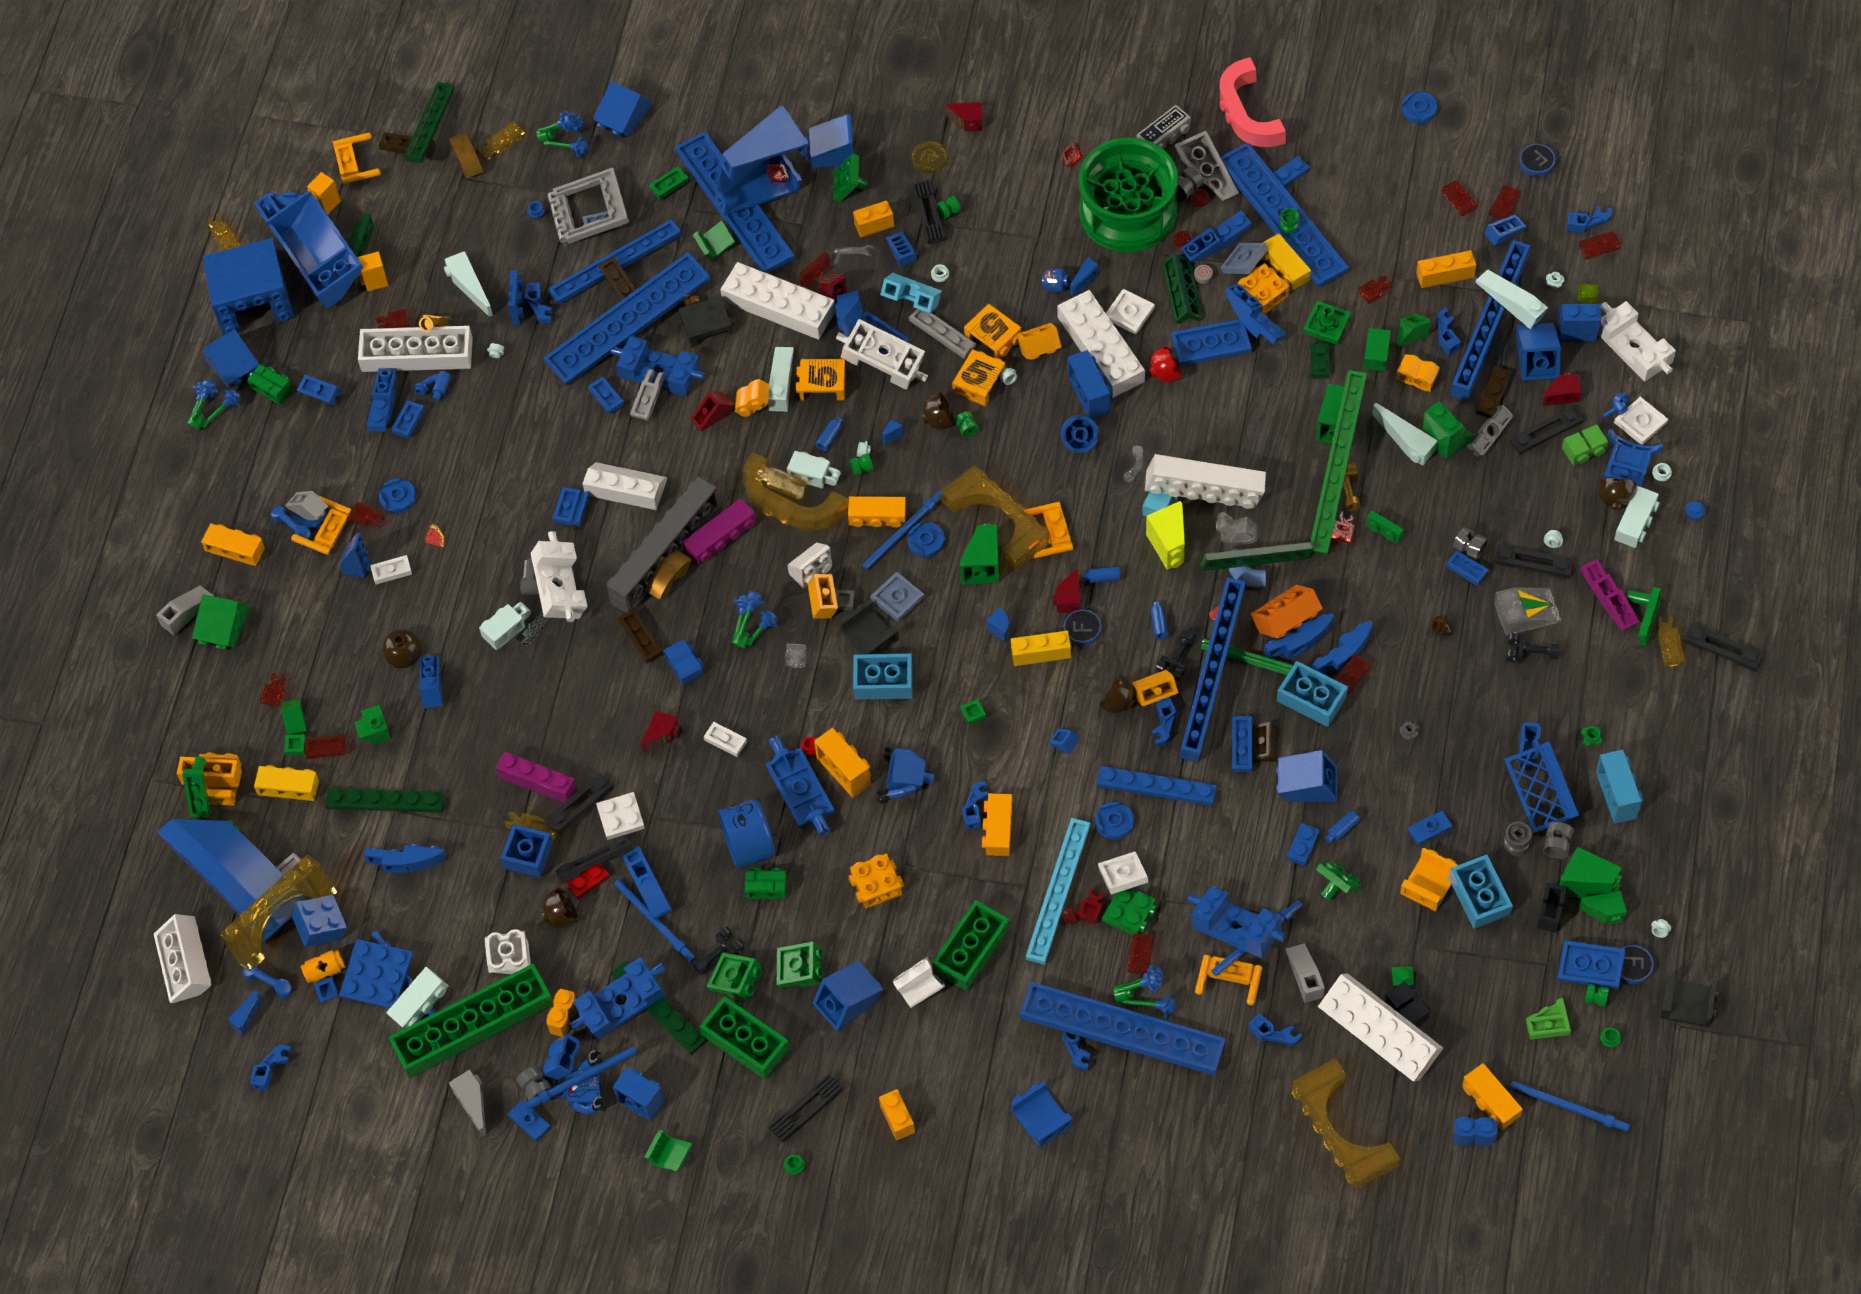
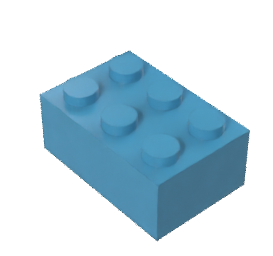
(882, 676)
(1312, 693)
(1619, 786)
(1480, 891)

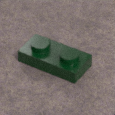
(1319, 360)

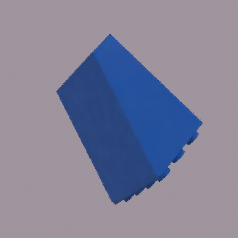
(743, 167)
(245, 279)

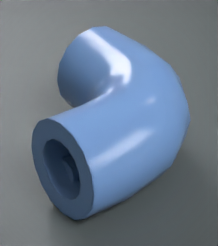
(1252, 577)

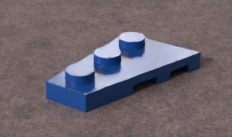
(515, 297)

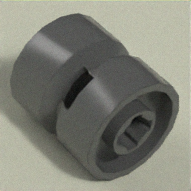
(1188, 181)
(1471, 543)
(1517, 839)
(1558, 840)
(532, 1082)

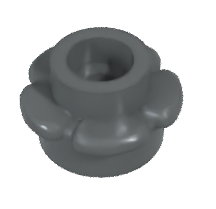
(1409, 735)

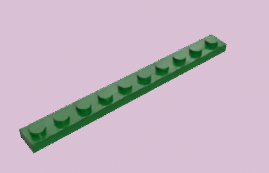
(1338, 461)

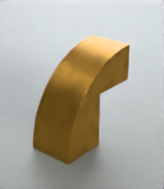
(466, 155)
(670, 569)

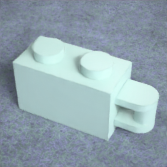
(812, 469)
(504, 625)

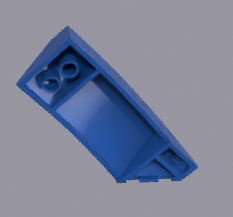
(311, 243)

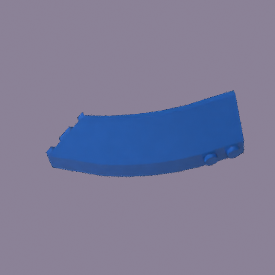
(228, 865)

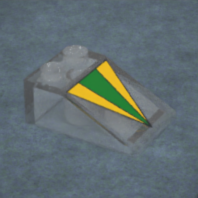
(1526, 609)

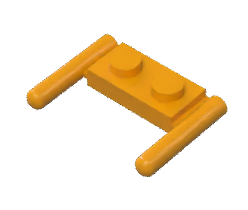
(347, 161)
(1057, 527)
(329, 530)
(1237, 972)

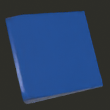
(892, 432)
(1064, 740)
(326, 989)

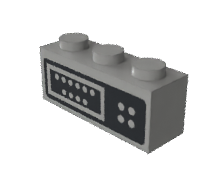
(1167, 127)

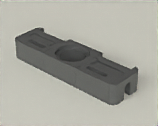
(1498, 423)

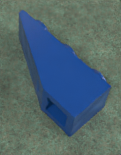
(848, 311)
(355, 558)
(430, 682)

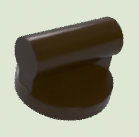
(1441, 626)

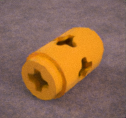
(311, 967)

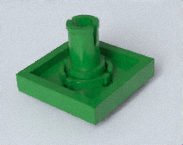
(847, 178)
(1329, 317)
(1338, 879)

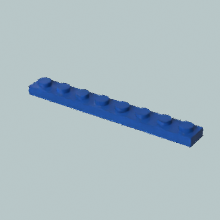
(625, 256)

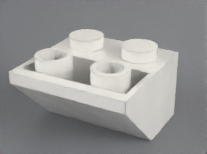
(812, 561)

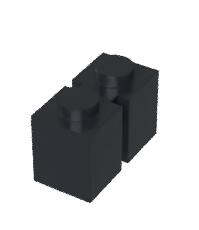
(1551, 907)
(1405, 1002)

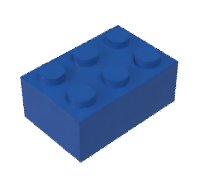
(1089, 384)

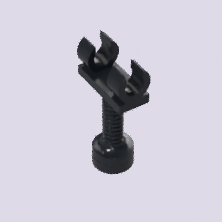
(1186, 638)
(1514, 655)
(700, 965)

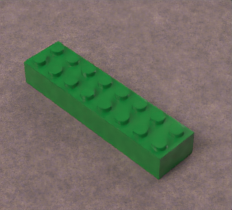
(471, 1020)

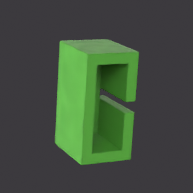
(1581, 449)

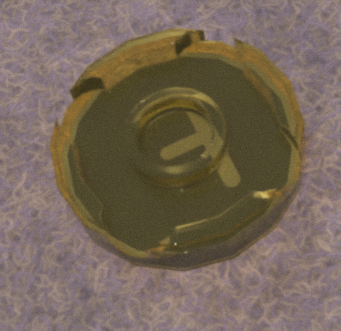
(929, 157)

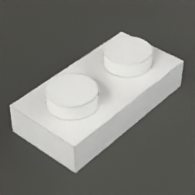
(391, 569)
(725, 739)

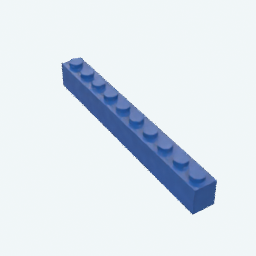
(1488, 325)
(1212, 669)

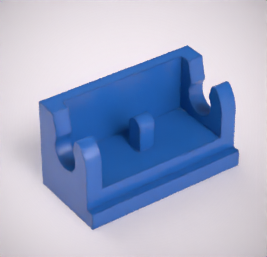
(319, 389)

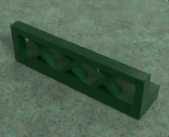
(360, 236)
(1178, 288)

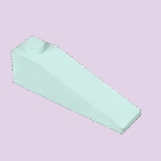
(465, 278)
(1513, 298)
(780, 379)
(1409, 438)

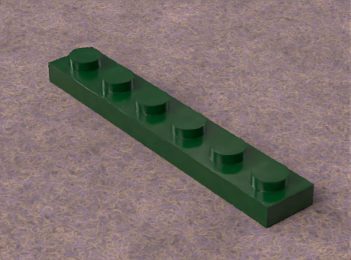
(429, 122)
(1256, 556)
(384, 800)
(670, 1020)

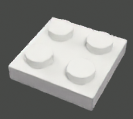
(1130, 311)
(1641, 421)
(620, 815)
(1123, 872)

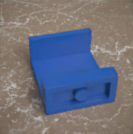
(1040, 1114)

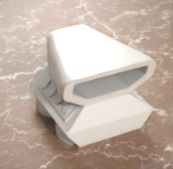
(507, 952)
(918, 983)

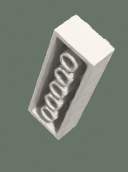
(778, 300)
(1096, 333)
(415, 349)
(1205, 481)
(1380, 1027)

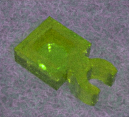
(1587, 293)

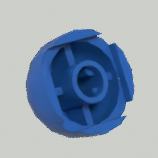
(1079, 433)

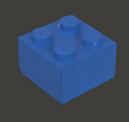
(526, 851)
(319, 921)
(638, 1093)

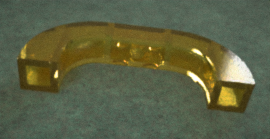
(786, 511)

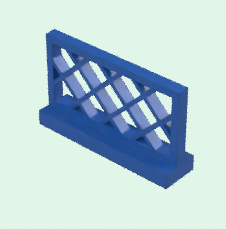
(1556, 778)

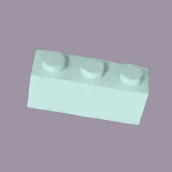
(1637, 517)
(418, 998)

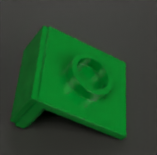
(714, 240)
(667, 1152)

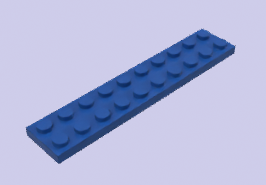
(1269, 200)
(748, 225)
(627, 318)
(1122, 1028)

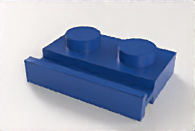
(571, 507)

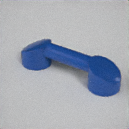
(279, 515)
(281, 986)

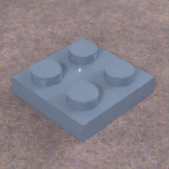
(1244, 258)
(897, 596)

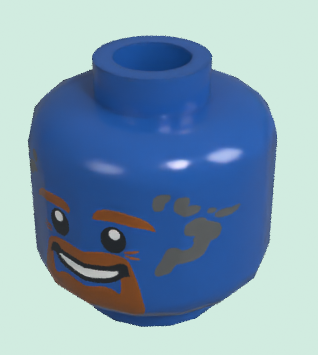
(1055, 280)

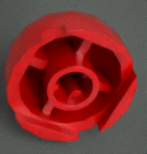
(1164, 366)

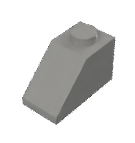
(307, 505)

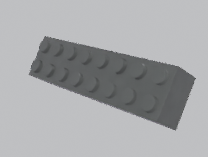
(680, 522)

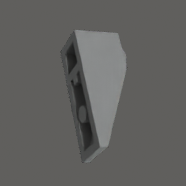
(470, 1095)

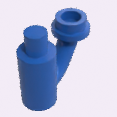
(441, 383)

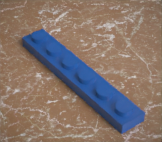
(1156, 786)

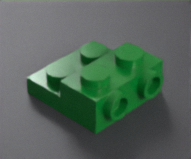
(1130, 911)
(799, 965)
(735, 976)

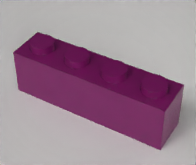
(719, 532)
(535, 777)

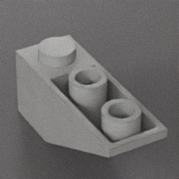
(181, 610)
(1306, 973)

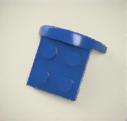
(1629, 459)

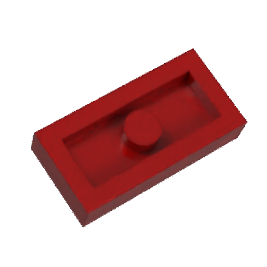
(588, 880)

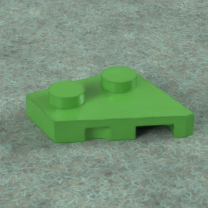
(1549, 1022)

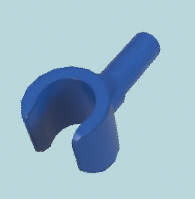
(1618, 407)

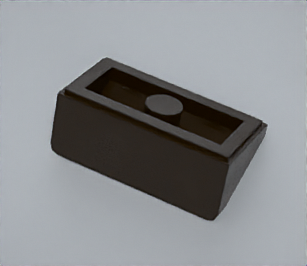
(1265, 742)

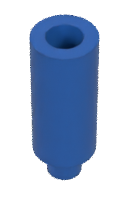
(829, 434)
(1102, 575)
(1159, 621)
(1342, 827)

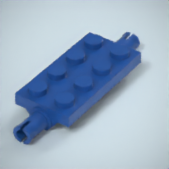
(799, 787)

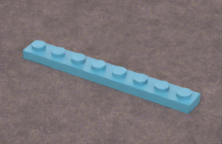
(1058, 891)

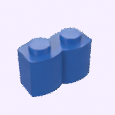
(683, 661)
(1529, 739)
(561, 1057)
(1479, 1131)

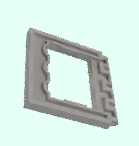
(613, 201)

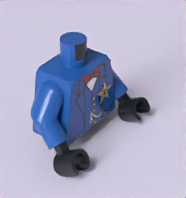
(904, 775)
(587, 1095)

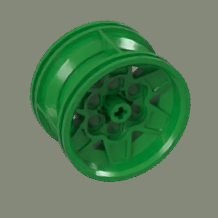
(1125, 175)

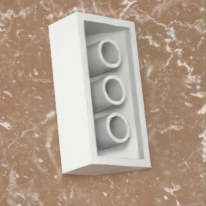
(624, 485)
(182, 958)

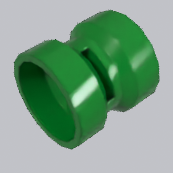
(948, 207)
(1289, 220)
(966, 424)
(861, 465)
(1596, 995)

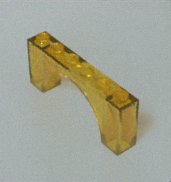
(976, 488)
(245, 932)
(1358, 1162)

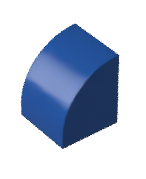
(999, 624)

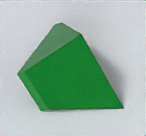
(1412, 329)

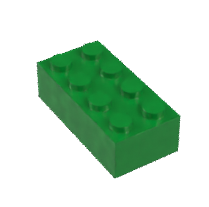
(971, 945)
(744, 1037)

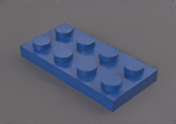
(1210, 342)

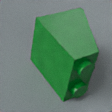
(1329, 413)
(1447, 430)
(980, 559)
(219, 621)
(1589, 875)

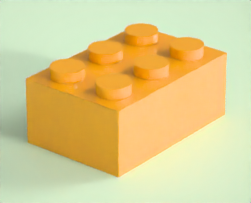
(843, 762)

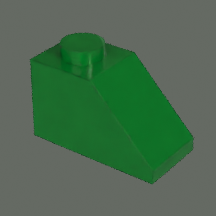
(1605, 907)

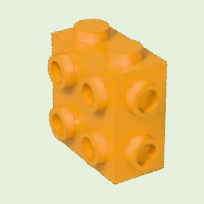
(1266, 287)
(875, 880)

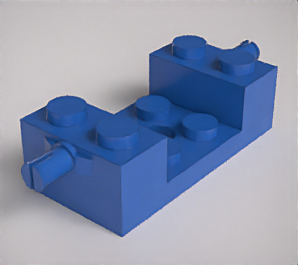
(638, 359)
(1217, 916)
(601, 1009)

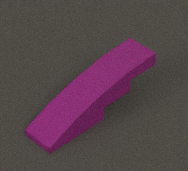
(1609, 595)

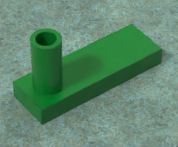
(1652, 601)
(196, 789)

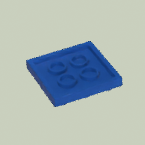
(376, 974)

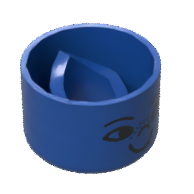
(747, 833)

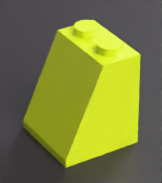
(1166, 534)

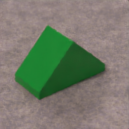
(293, 716)

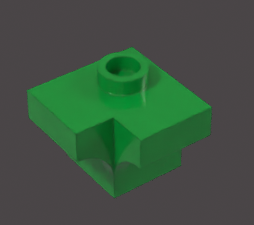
(372, 726)

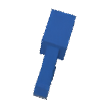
(1576, 220)
(540, 311)
(1453, 343)
(1163, 730)
(973, 821)
(1282, 1036)
(1076, 1054)
(275, 1057)

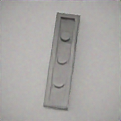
(943, 332)

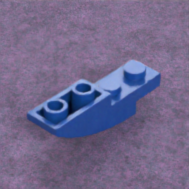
(1217, 239)
(1250, 314)
(383, 400)
(1306, 637)
(1349, 645)
(412, 859)
(646, 883)

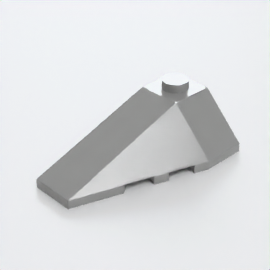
(1203, 156)

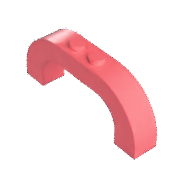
(1252, 132)

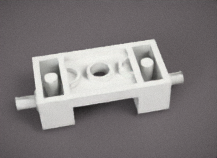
(1621, 328)
(900, 362)
(554, 562)

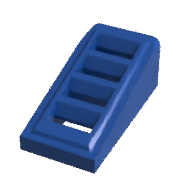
(1497, 237)
(905, 258)
(1086, 274)
(243, 1015)

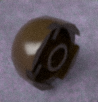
(937, 412)
(1617, 492)
(401, 648)
(1118, 696)
(558, 909)

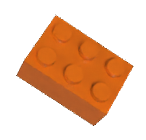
(1286, 611)

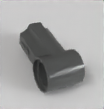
(528, 583)

